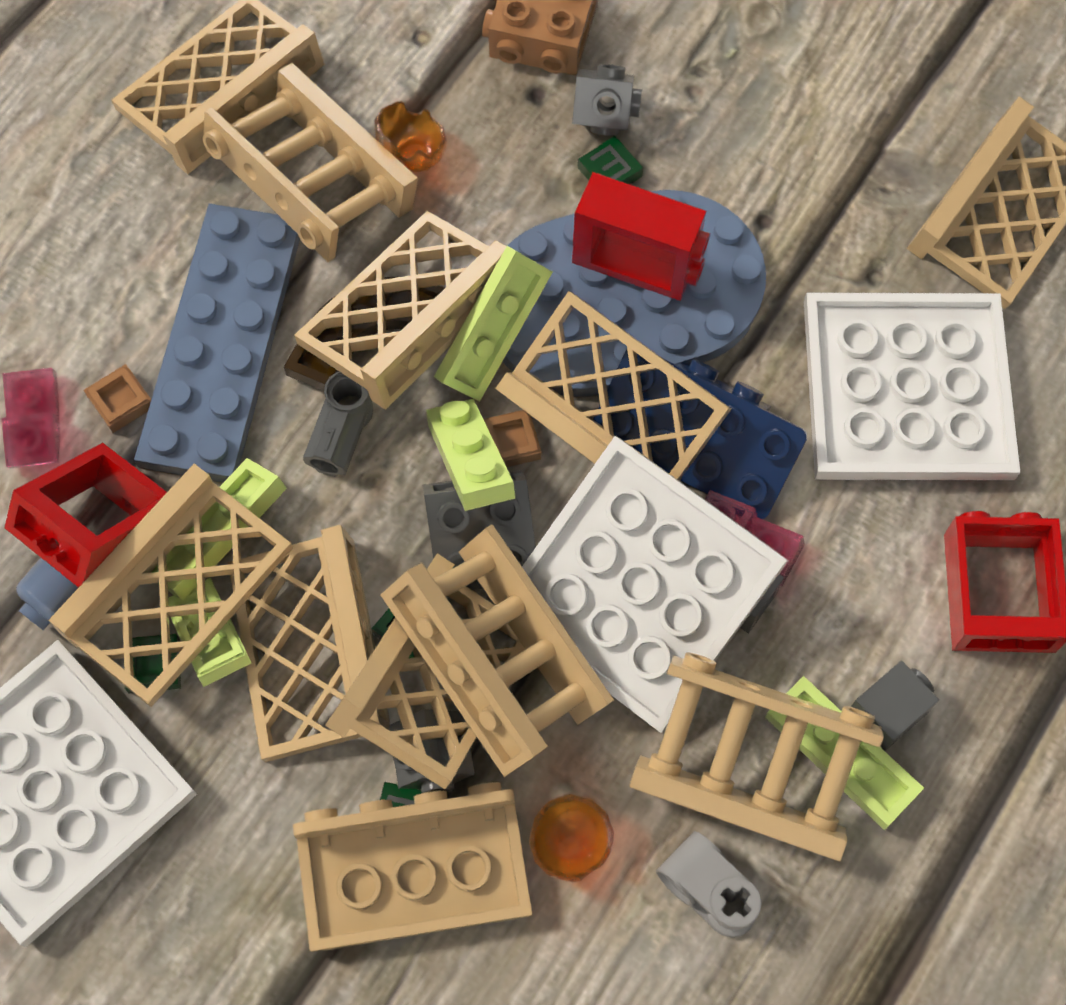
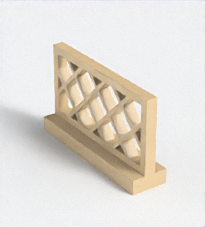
(235, 95)
(969, 190)
(435, 322)
(578, 427)
(132, 566)
(351, 631)
(382, 673)

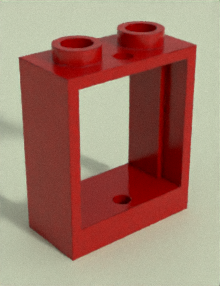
(639, 236)
(39, 520)
(1007, 633)

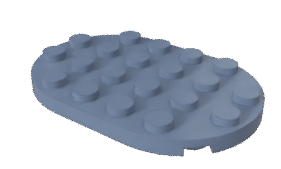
(698, 327)

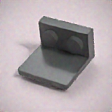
(454, 527)

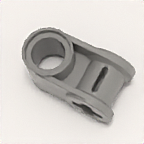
(705, 879)

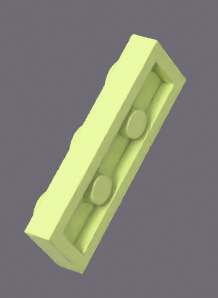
(493, 324)
(470, 454)
(251, 487)
(875, 778)

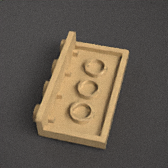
(411, 867)

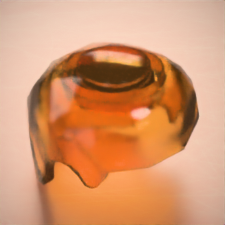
(411, 137)
(571, 837)

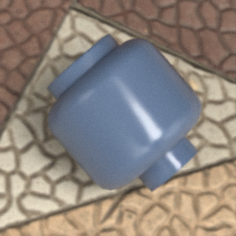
(43, 592)

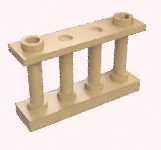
(324, 125)
(467, 673)
(766, 809)

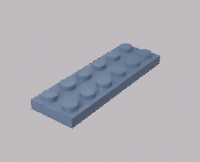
(219, 344)

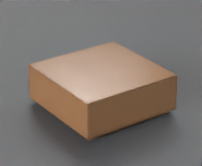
(118, 398)
(515, 437)

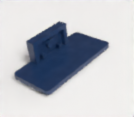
(743, 458)

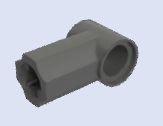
(338, 426)

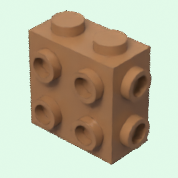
(540, 32)

